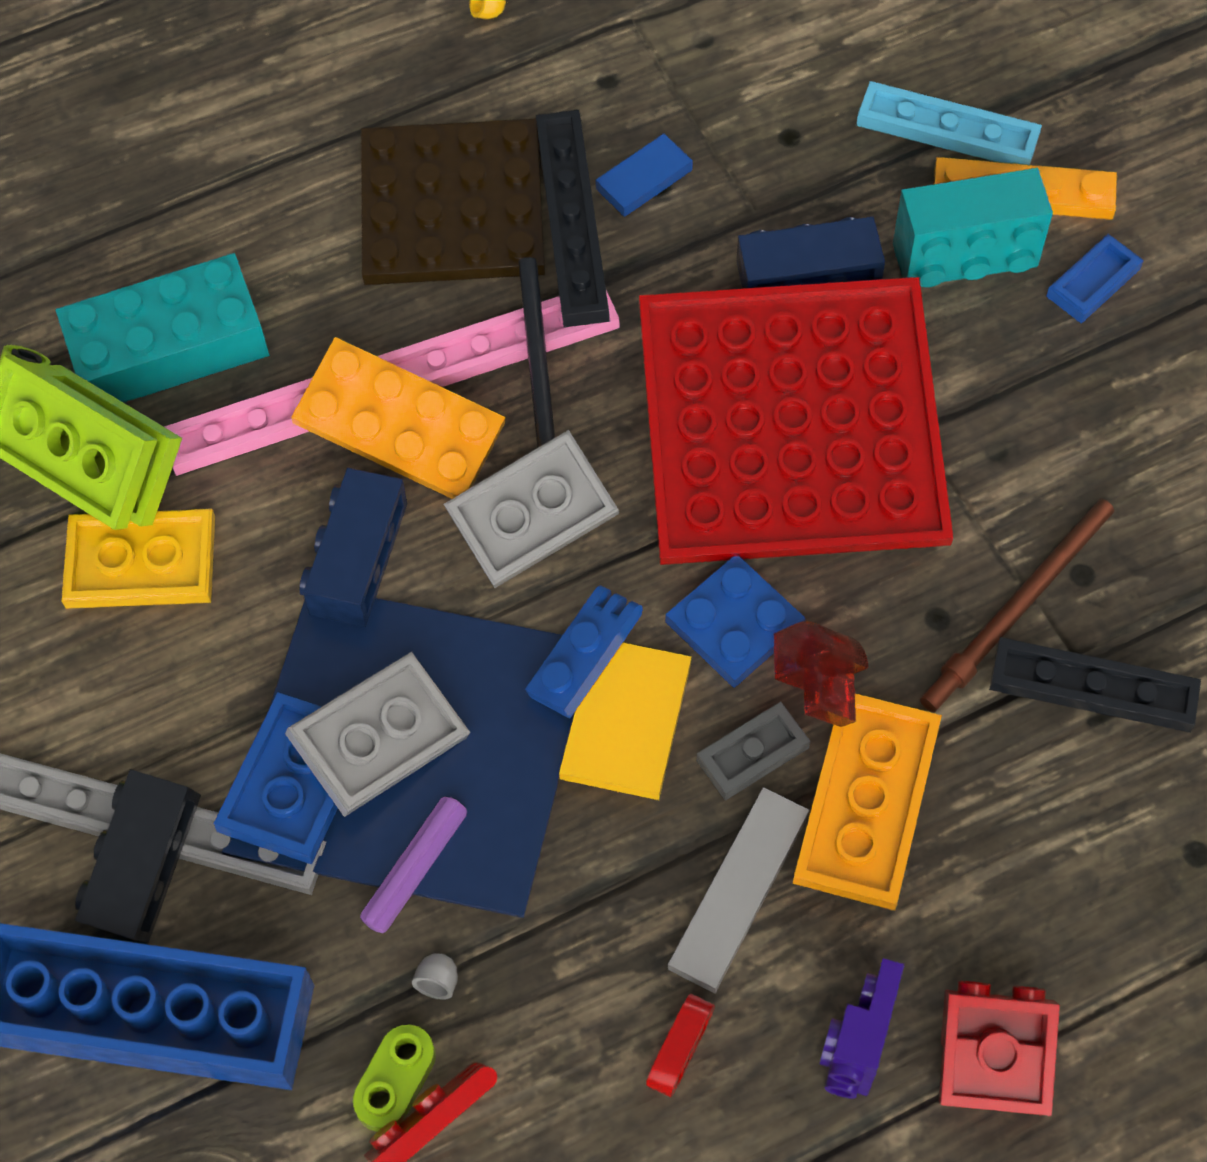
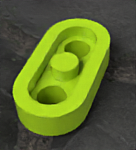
(395, 1076)

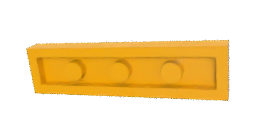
(1068, 189)

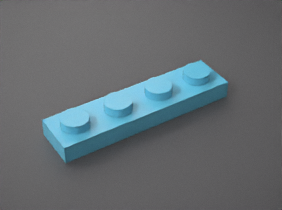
(948, 125)

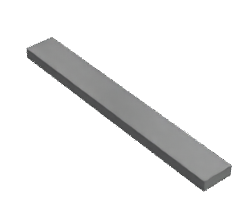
(87, 807)

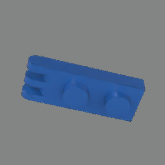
(584, 651)

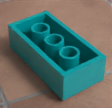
(164, 330)

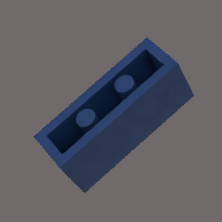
(811, 254)
(354, 547)

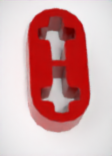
(680, 1045)

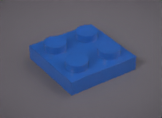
(733, 620)

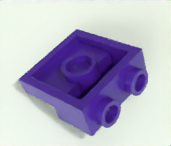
(857, 1042)

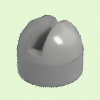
(436, 976)

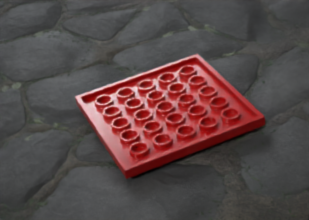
(793, 421)

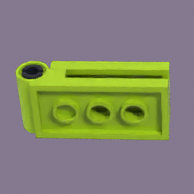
(82, 440)

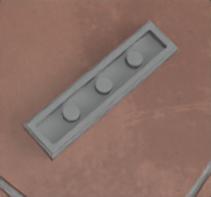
(738, 890)

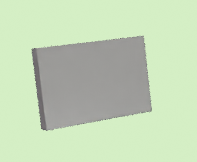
(531, 508)
(377, 733)

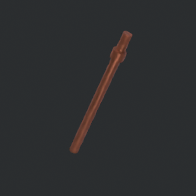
(962, 667)

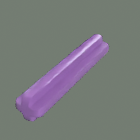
(413, 864)

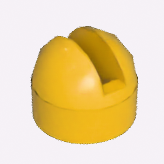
(486, 8)

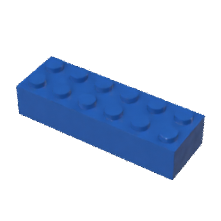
(152, 1006)

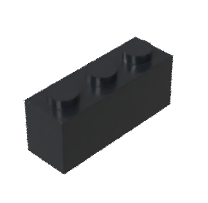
(137, 856)

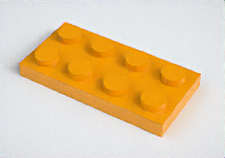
(398, 419)
(868, 803)

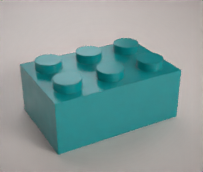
(972, 227)

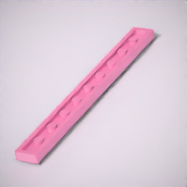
(439, 360)

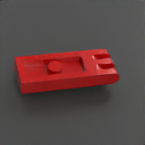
(433, 1113)

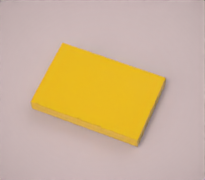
(137, 563)
(628, 723)

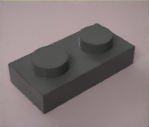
(753, 751)

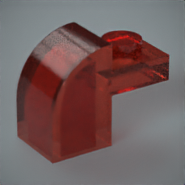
(822, 666)

